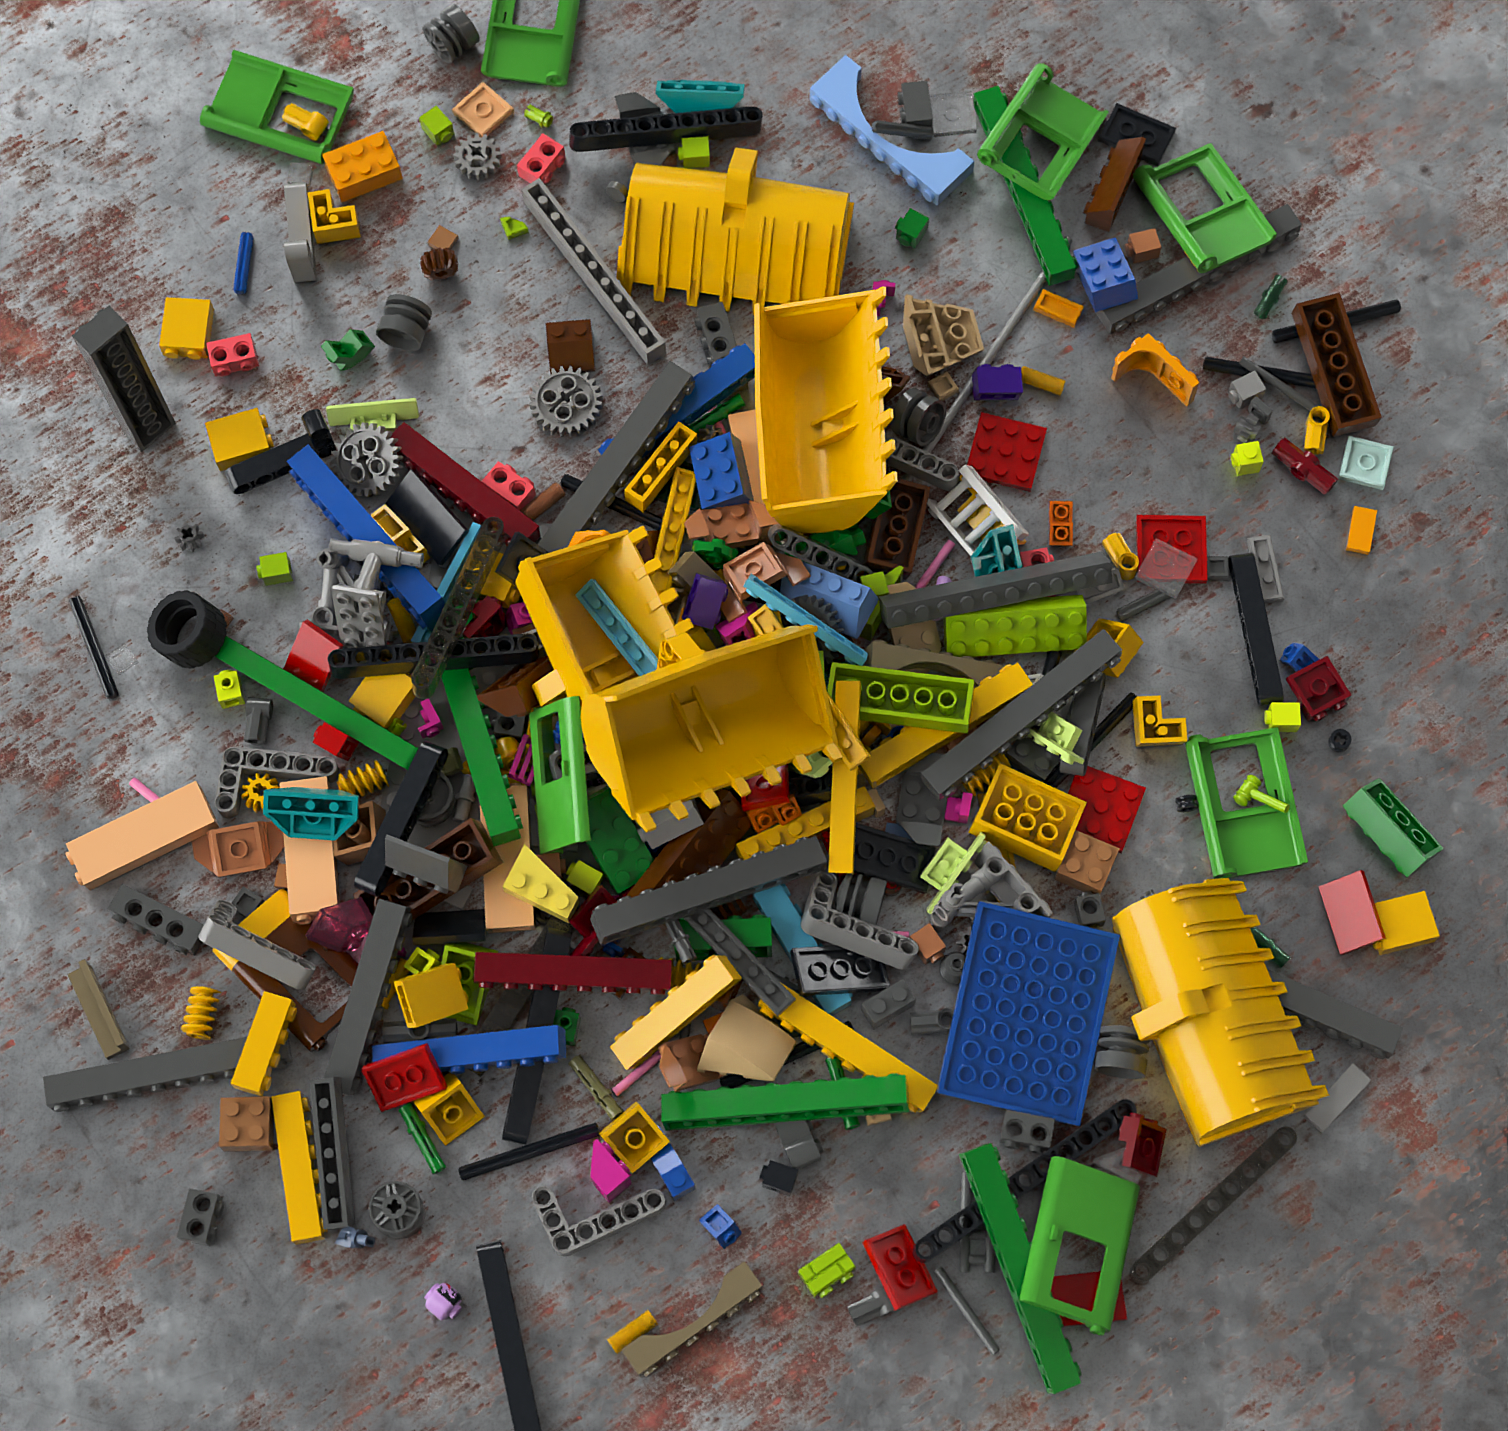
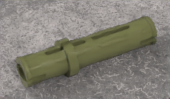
(602, 1095)

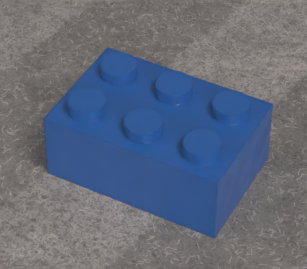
(1105, 274)
(721, 472)

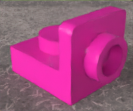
(890, 291)
(517, 616)
(430, 717)
(958, 809)

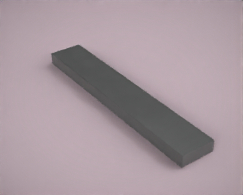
(746, 964)

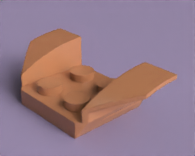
(734, 524)
(766, 566)
(239, 848)
(680, 1063)

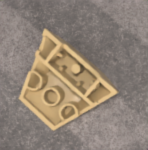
(939, 334)
(746, 1043)

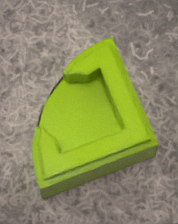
(513, 227)

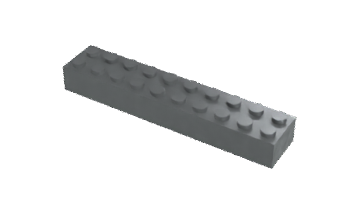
(124, 377)

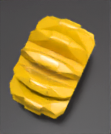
(252, 790)

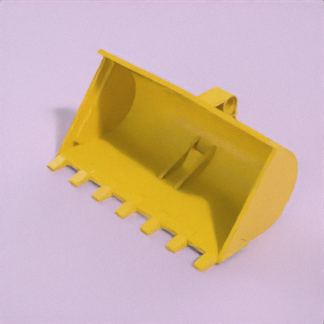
(733, 234)
(822, 410)
(574, 642)
(710, 721)
(1213, 1009)

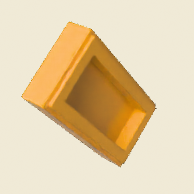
(1058, 308)
(1361, 530)

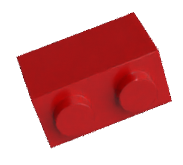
(335, 741)

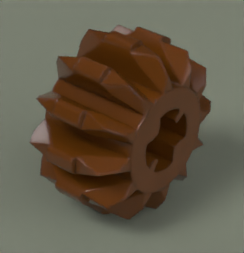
(439, 264)

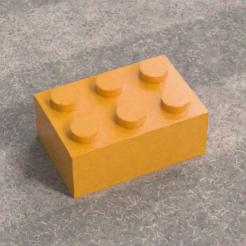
(362, 166)

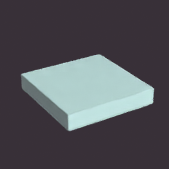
(1365, 462)

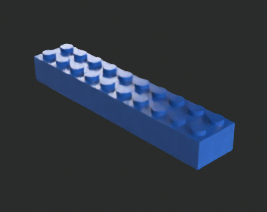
(356, 523)

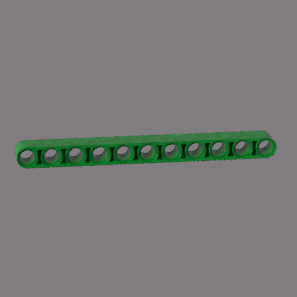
(317, 703)

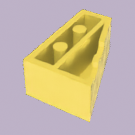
(540, 886)

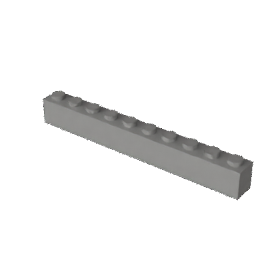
(593, 271)

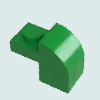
(349, 350)

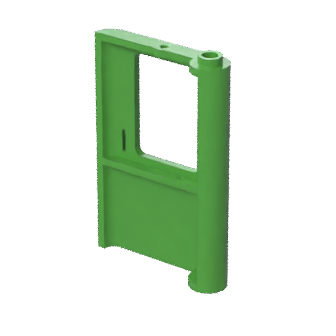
(529, 52)
(250, 98)
(1052, 114)
(562, 802)
(1091, 1207)

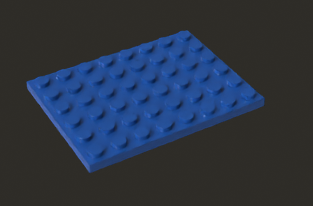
(1028, 1013)

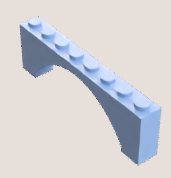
(931, 173)

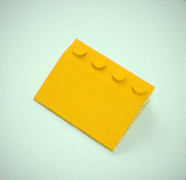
(1028, 817)

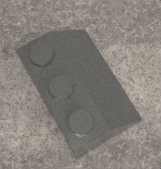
(423, 865)

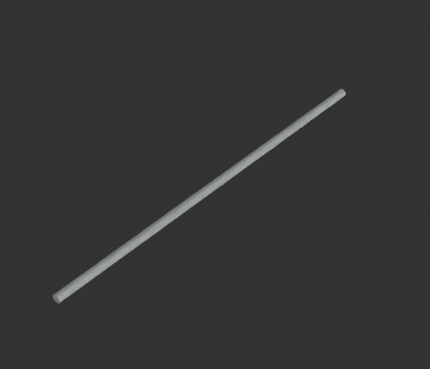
(988, 358)

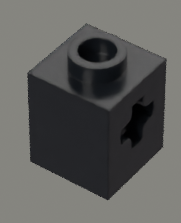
(778, 1177)

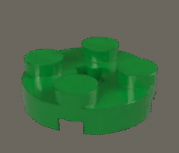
(714, 552)

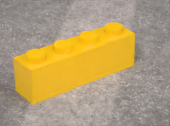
(660, 467)
(263, 1044)

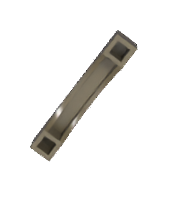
(903, 658)
(650, 1350)

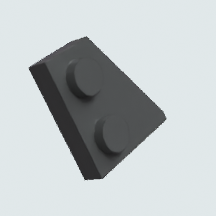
(1033, 758)

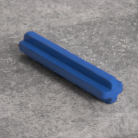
(243, 263)

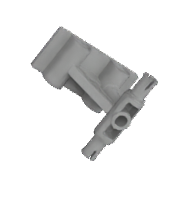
(334, 571)
(361, 605)
(993, 876)

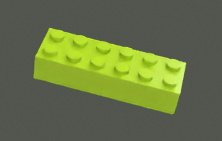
(1019, 628)
(908, 697)

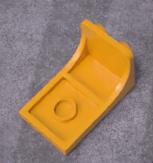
(1153, 357)

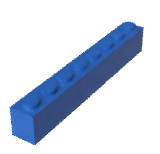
(710, 389)
(488, 1049)

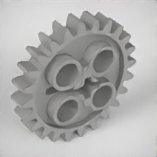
(578, 415)
(384, 452)

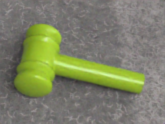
(1249, 790)

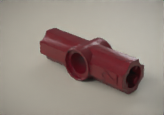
(1304, 466)

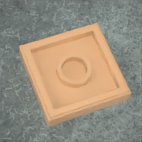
(482, 110)

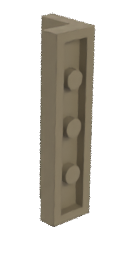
(98, 1010)

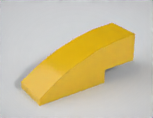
(398, 531)

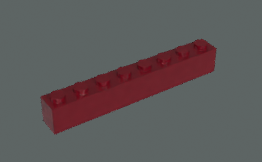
(460, 485)
(572, 971)

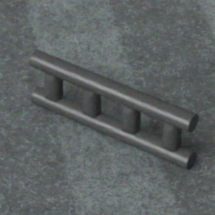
(965, 1256)

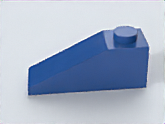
(672, 1172)

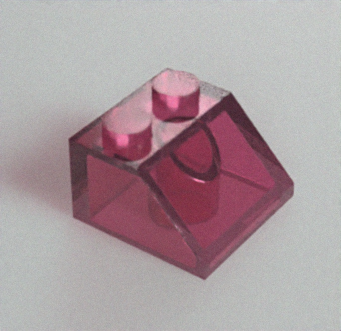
(341, 925)

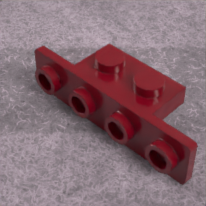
(582, 922)

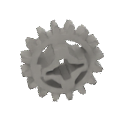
(477, 158)

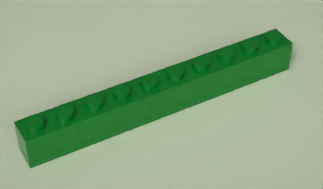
(1034, 212)
(481, 757)
(785, 1102)
(1013, 1250)

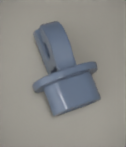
(354, 1238)

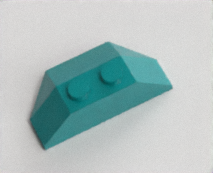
(699, 95)
(997, 552)
(311, 811)

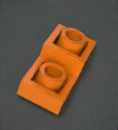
(1060, 523)
(768, 816)

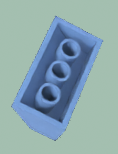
(850, 599)

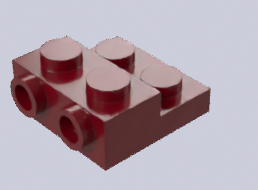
(488, 619)
(1319, 689)
(1143, 1144)

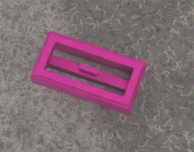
(520, 778)

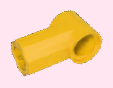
(309, 123)
(1316, 431)
(1121, 554)

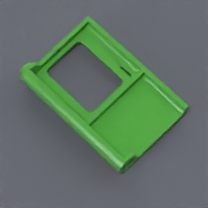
(1219, 233)
(1253, 837)

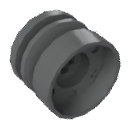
(451, 33)
(403, 322)
(861, 899)
(1121, 1055)
(407, 1219)

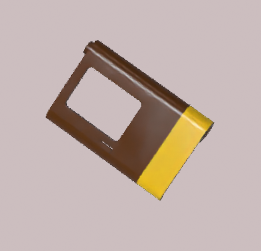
(274, 924)

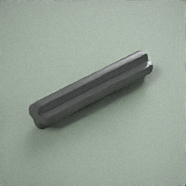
(901, 129)
(1141, 604)

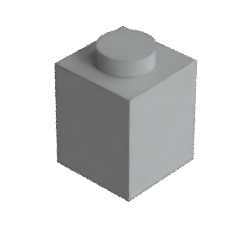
(1245, 389)

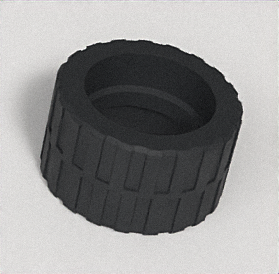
(169, 619)

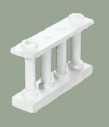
(984, 496)

